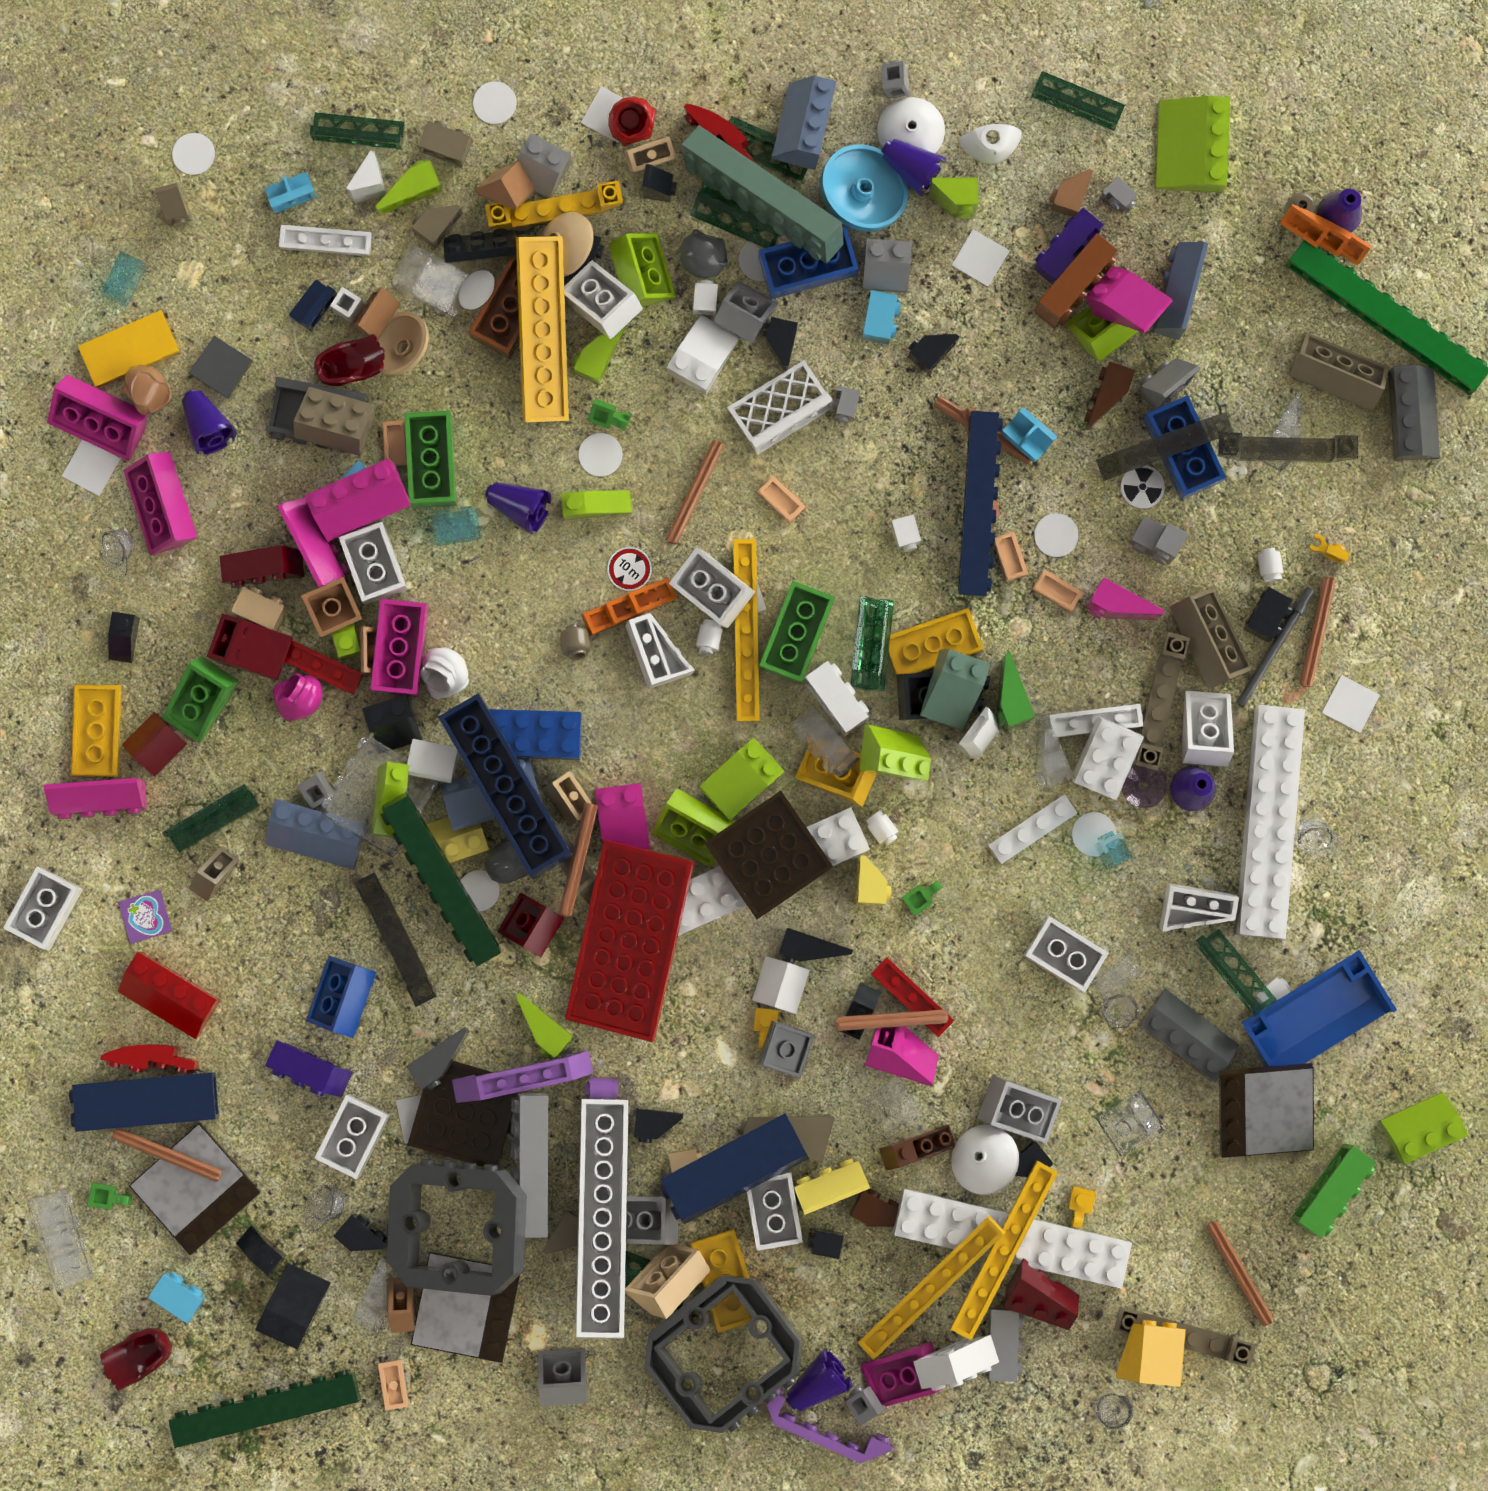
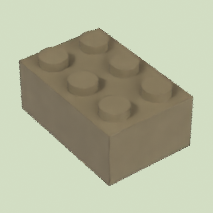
(334, 421)

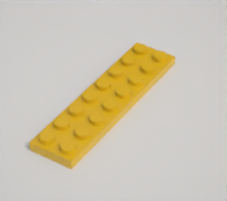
(542, 329)

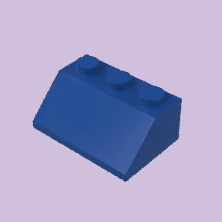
(341, 997)

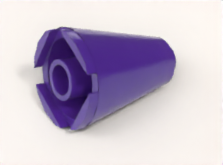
(912, 164)
(1342, 208)
(206, 424)
(520, 504)
(1187, 793)
(819, 1382)

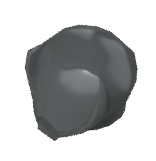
(703, 254)

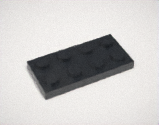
(484, 245)

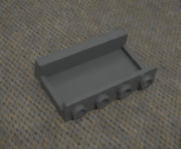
(287, 403)

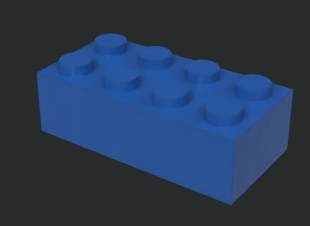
(795, 270)
(1192, 469)
(541, 733)

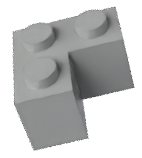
(1158, 540)

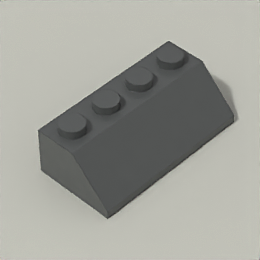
(1413, 413)
(1189, 1035)

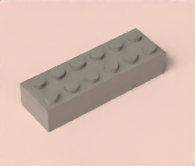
(531, 1157)

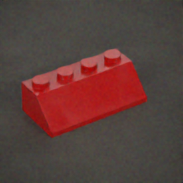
(168, 994)

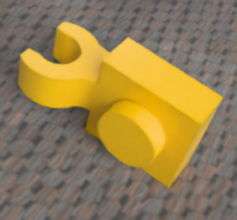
(1333, 552)
(762, 1023)
(1081, 1202)

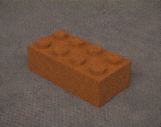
(1078, 278)
(499, 318)

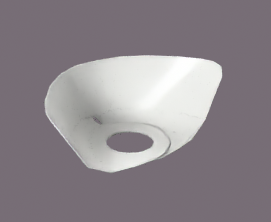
(978, 147)

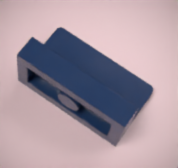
(313, 305)

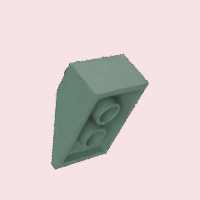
(954, 688)

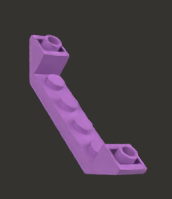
(522, 1078)
(874, 1447)

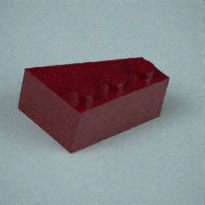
(261, 565)
(1041, 1298)

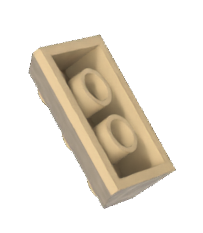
(668, 1279)

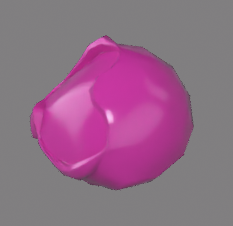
(298, 696)

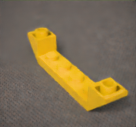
(543, 211)

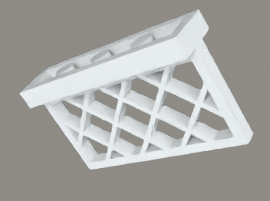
(790, 423)

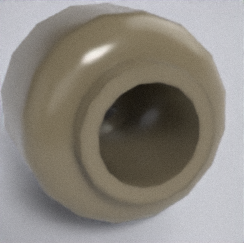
(1301, 200)
(575, 642)

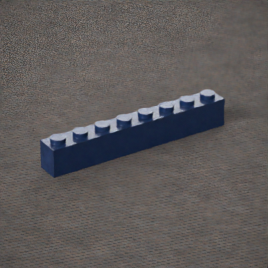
(978, 503)

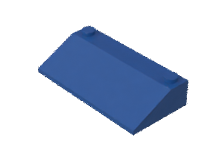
(1318, 1013)

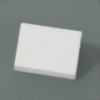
(367, 181)
(432, 760)
(780, 984)

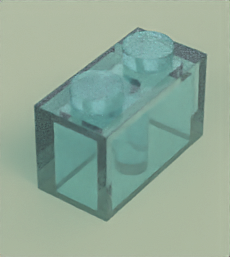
(123, 279)
(456, 526)
(1112, 849)

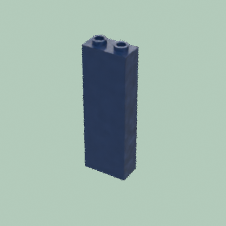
(144, 1102)
(733, 1169)

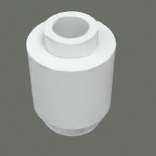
(1270, 565)
(709, 637)
(882, 828)

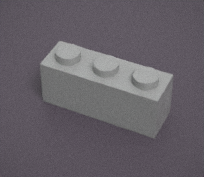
(1004, 1330)

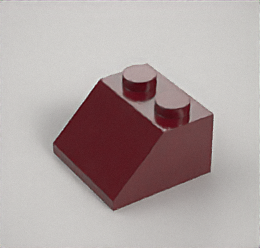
(530, 924)

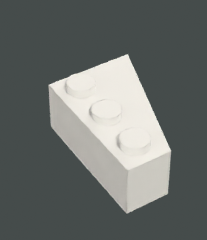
(655, 652)
(1196, 906)

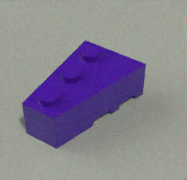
(1067, 245)
(307, 1070)

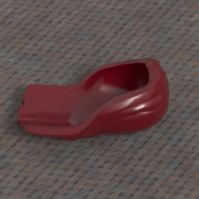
(350, 361)
(136, 1357)

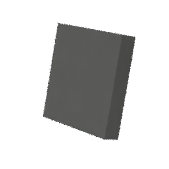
(220, 367)
(786, 1049)

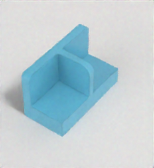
(290, 192)
(1029, 435)

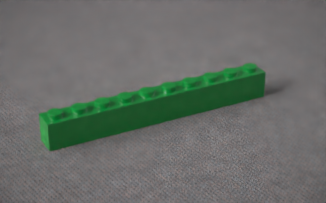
(1388, 317)

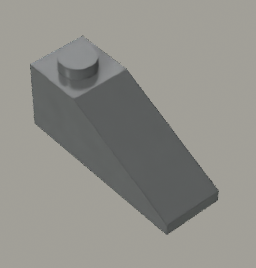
(435, 1063)

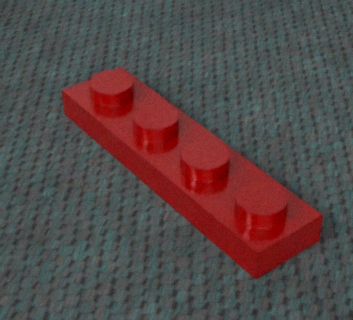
(323, 667)
(908, 992)

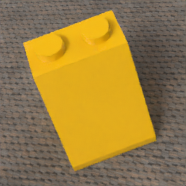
(1153, 1354)

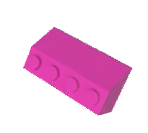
(96, 417)
(358, 500)
(160, 503)
(315, 549)
(399, 647)
(96, 797)

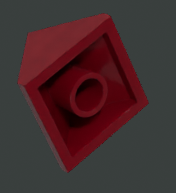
(154, 744)

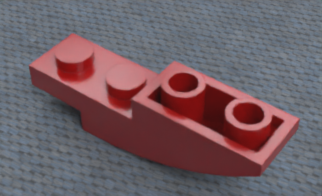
(718, 127)
(140, 1057)

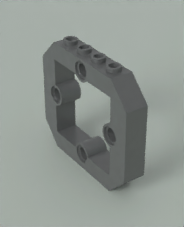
(404, 1236)
(671, 1378)

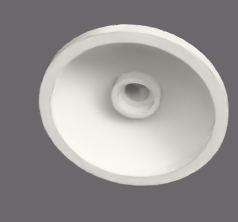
(928, 121)
(994, 1169)

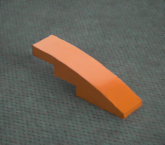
(1325, 233)
(629, 606)

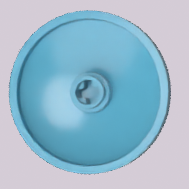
(862, 188)

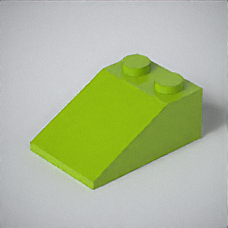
(741, 779)

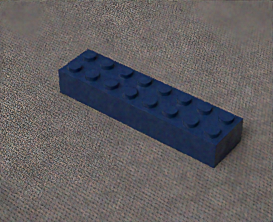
(505, 786)

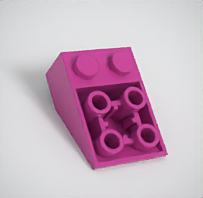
(902, 1054)

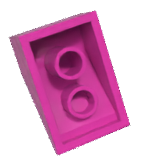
(1127, 300)
(1118, 603)
(623, 815)
(895, 1376)

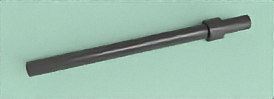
(1298, 610)

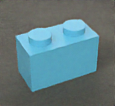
(880, 317)
(177, 1296)

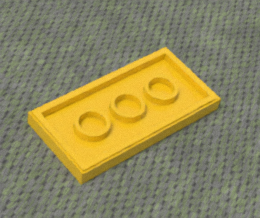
(131, 345)
(918, 646)
(96, 731)
(724, 1258)

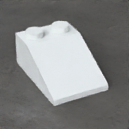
(702, 354)
(1207, 729)

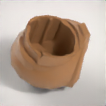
(146, 389)

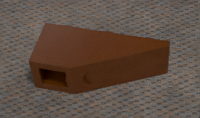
(1113, 387)
(917, 1148)
(873, 1210)

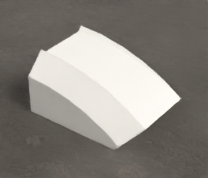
(979, 735)

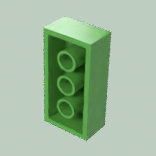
(430, 459)
(796, 632)
(1333, 1190)

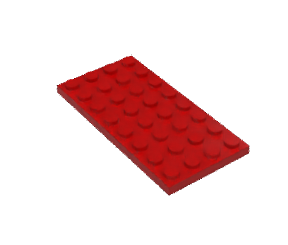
(629, 940)

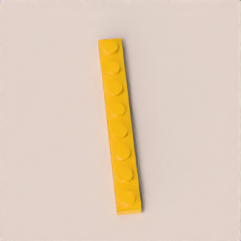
(747, 635)
(1003, 1250)
(931, 1287)

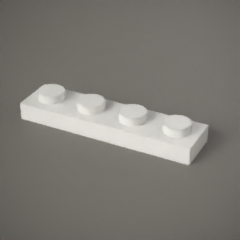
(325, 240)
(1083, 721)
(1032, 829)

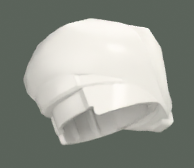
(444, 672)

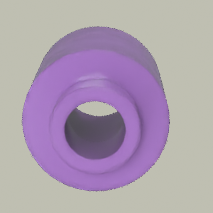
(601, 1088)

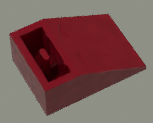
(249, 647)

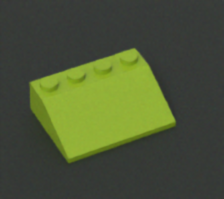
(1193, 144)

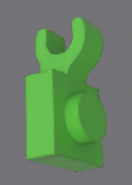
(605, 415)
(919, 898)
(105, 1196)

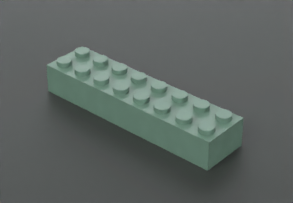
(762, 195)

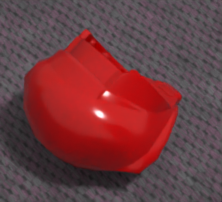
(636, 119)

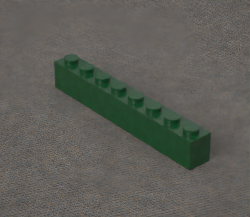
(441, 879)
(264, 1409)

